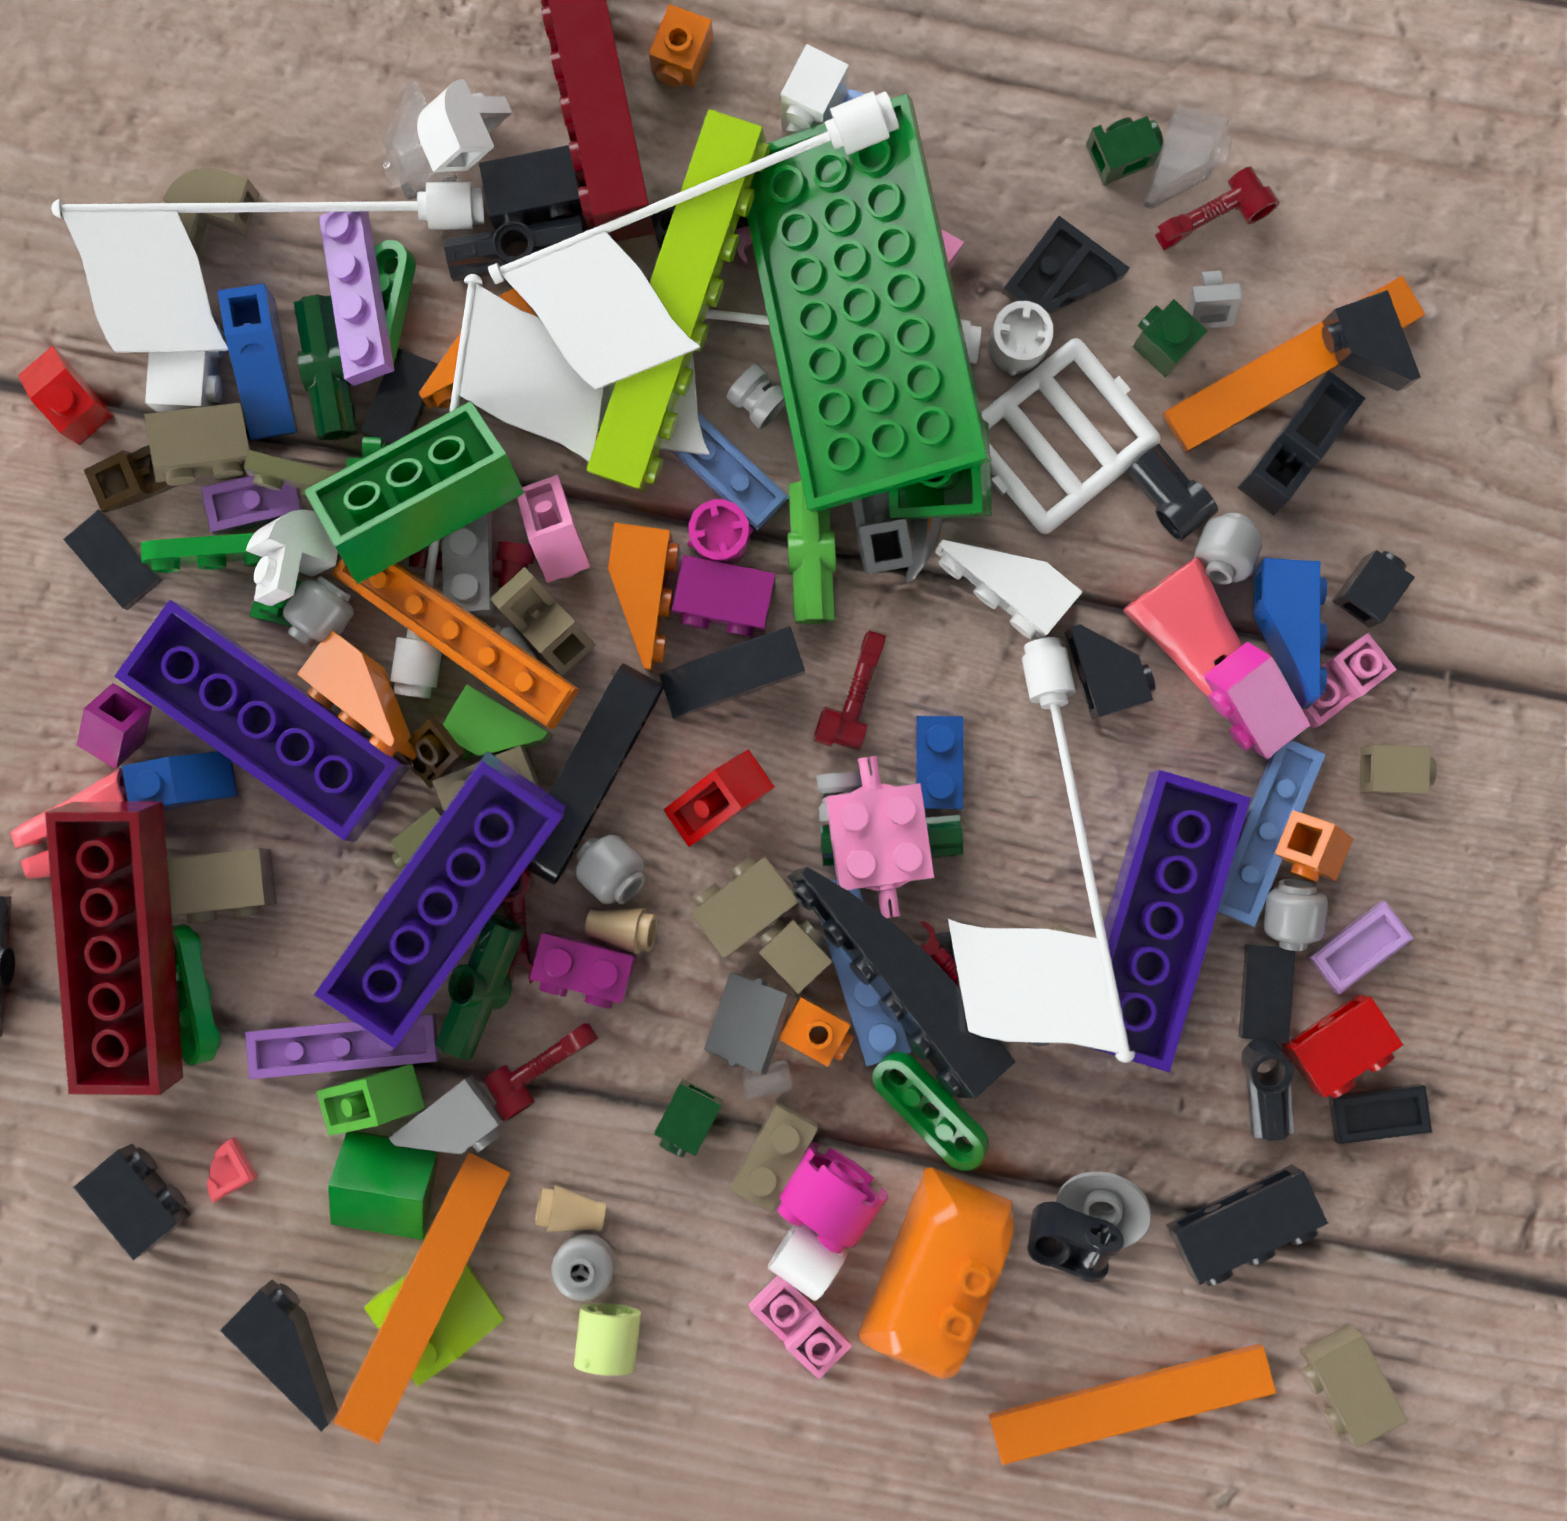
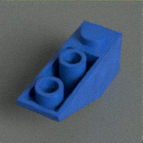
(258, 360)
(1288, 615)

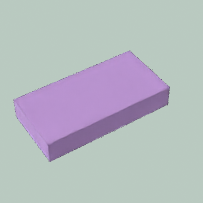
(1360, 947)

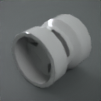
(757, 395)
(833, 784)

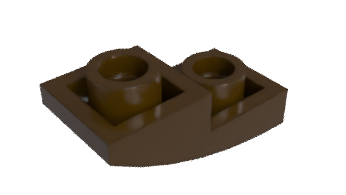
(436, 751)

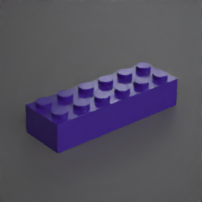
(261, 721)
(441, 900)
(1168, 906)

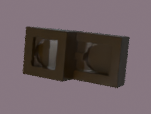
(124, 479)

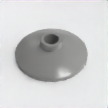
(1111, 1199)

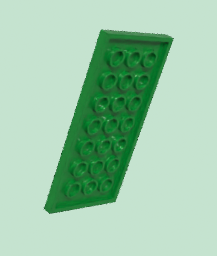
(864, 316)

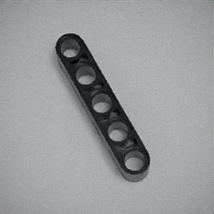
(595, 765)

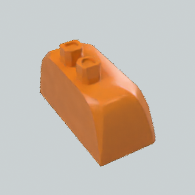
(939, 1274)

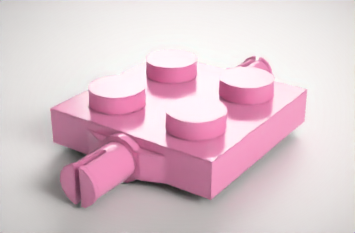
(879, 837)

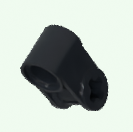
(1069, 1241)

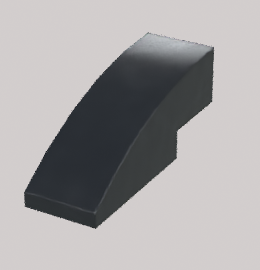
(1301, 443)
(732, 672)

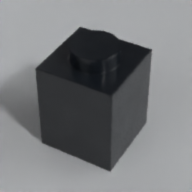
(1374, 587)

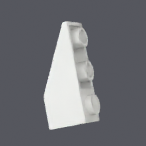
(1020, 585)

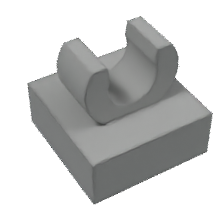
(1215, 302)

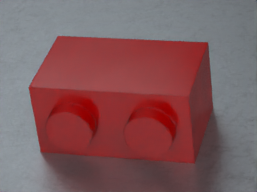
(1343, 1047)

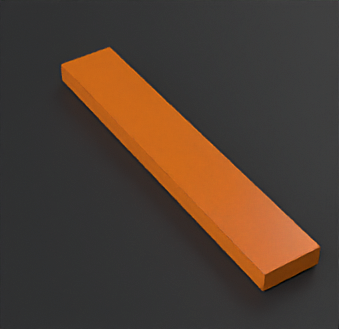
(1269, 378)
(466, 641)
(421, 1299)
(1132, 1403)

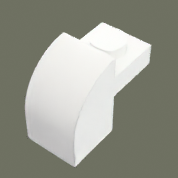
(458, 126)
(289, 546)

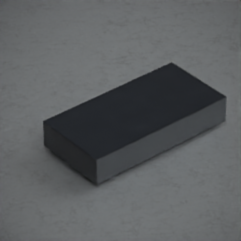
(397, 400)
(112, 559)
(1266, 993)
(1380, 1114)

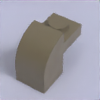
(212, 186)
(543, 621)

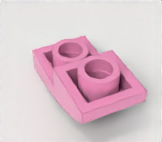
(1349, 676)
(800, 1325)

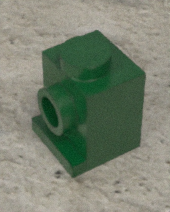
(1124, 147)

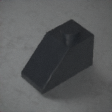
(1371, 341)
(1108, 673)

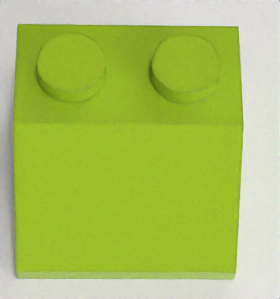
(463, 1323)

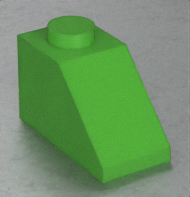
(486, 725)
(371, 1100)

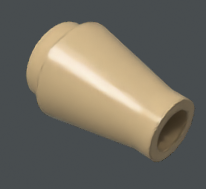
(623, 928)
(568, 1211)

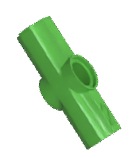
(810, 560)

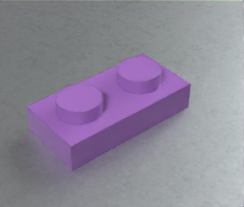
(242, 504)

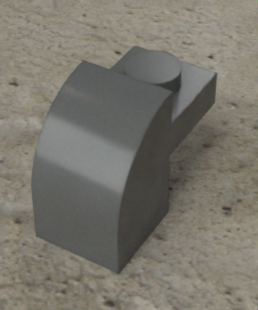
(881, 540)

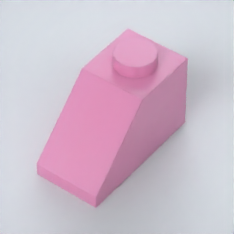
(552, 529)

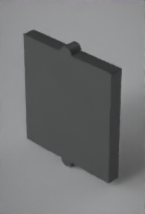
(748, 1023)

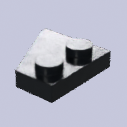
(1063, 269)

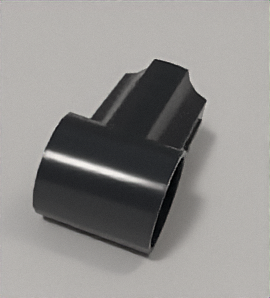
(1179, 502)
(1269, 1091)

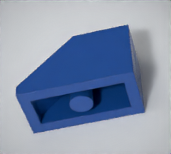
(181, 779)

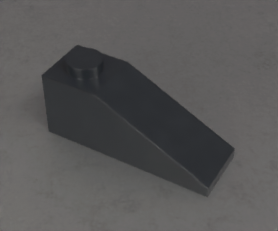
(280, 1343)

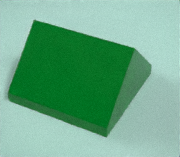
(381, 1186)

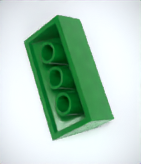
(414, 492)

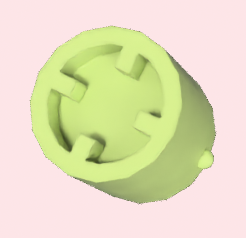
(607, 1339)

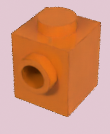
(680, 46)
(1313, 847)
(816, 1032)

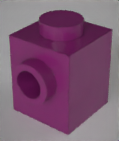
(114, 725)

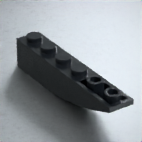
(909, 986)

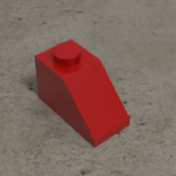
(64, 396)
(718, 797)

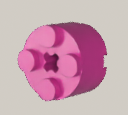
(831, 1198)

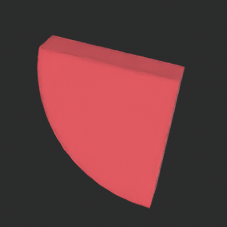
(229, 1170)

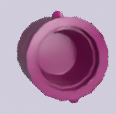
(719, 531)

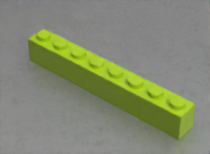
(686, 284)

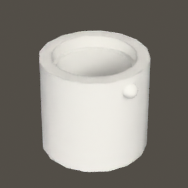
(1020, 337)
(806, 1262)

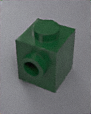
(1168, 336)

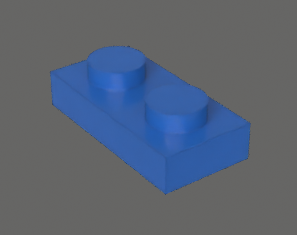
(940, 761)

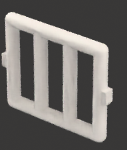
(1113, 464)

